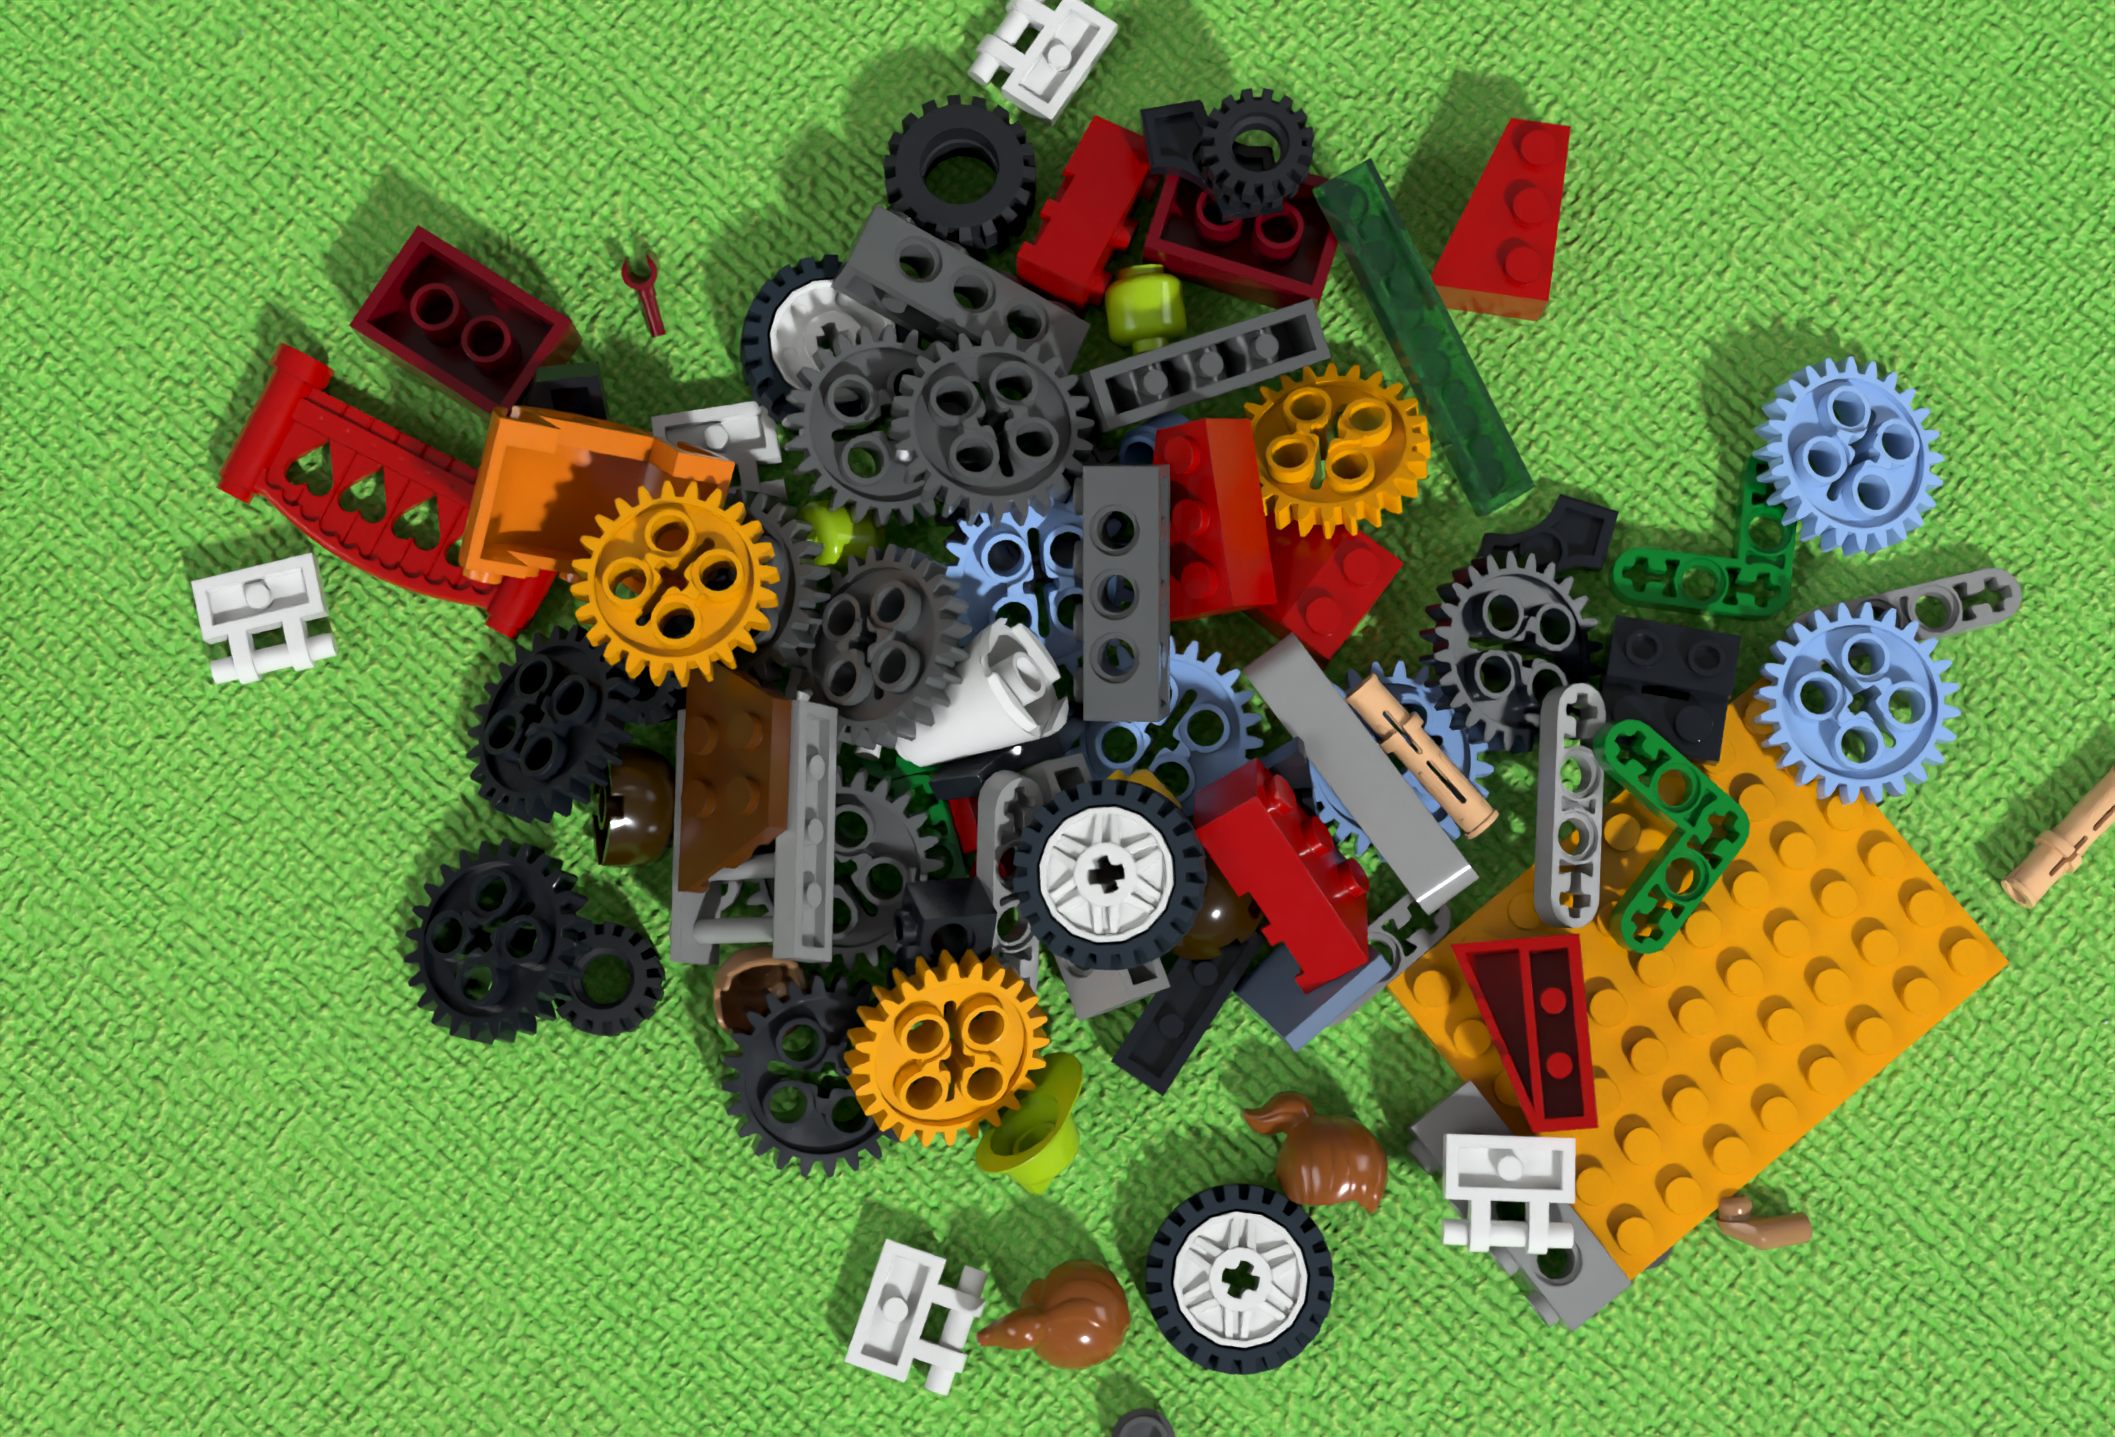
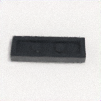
(1182, 1014)

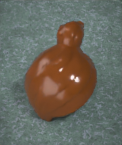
(1322, 1155)
(1067, 1318)

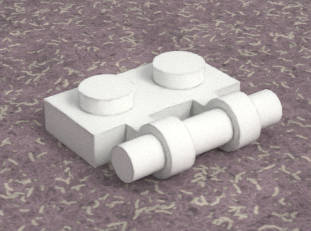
(1056, 61)
(735, 432)
(261, 600)
(1508, 1170)
(897, 1312)

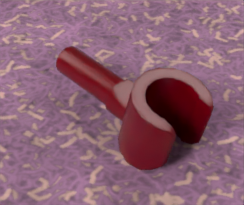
(646, 291)

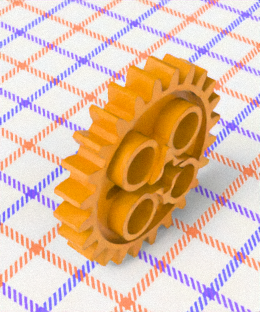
(1366, 469)
(631, 550)
(893, 1056)

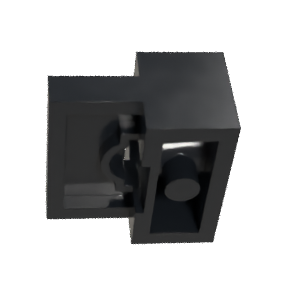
(1675, 664)

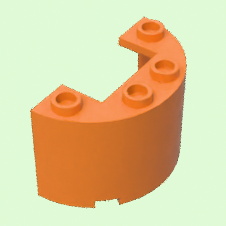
(550, 478)

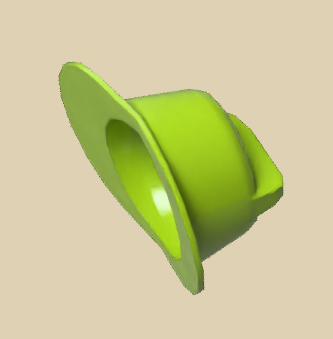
(1042, 1134)

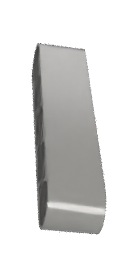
(1361, 774)

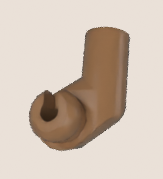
(1761, 1232)

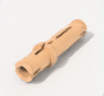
(1472, 810)
(2062, 847)

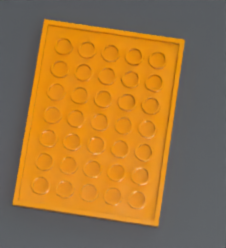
(1758, 1015)

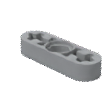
(1419, 941)

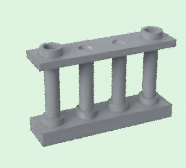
(800, 864)

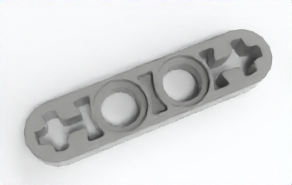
(1905, 600)
(1559, 804)
(993, 839)

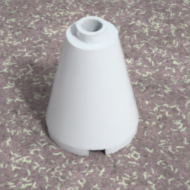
(998, 704)

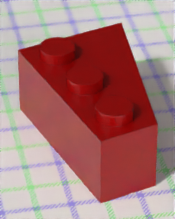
(1089, 218)
(1508, 231)
(1215, 519)
(1289, 868)
(1538, 1022)

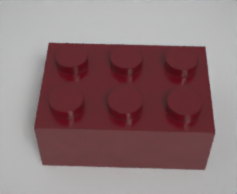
(1258, 259)
(462, 326)

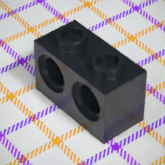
(941, 917)

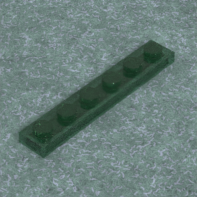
(1423, 338)

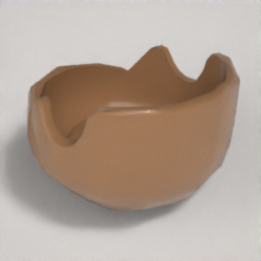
(741, 983)

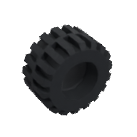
(963, 132)

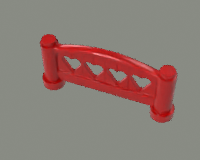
(299, 417)

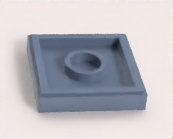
(1285, 1009)

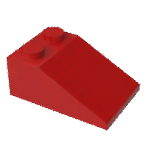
(1323, 586)

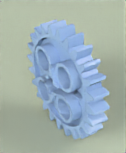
(1890, 483)
(990, 589)
(1897, 667)
(1436, 723)
(1202, 762)

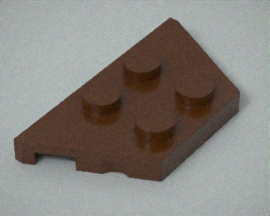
(731, 773)

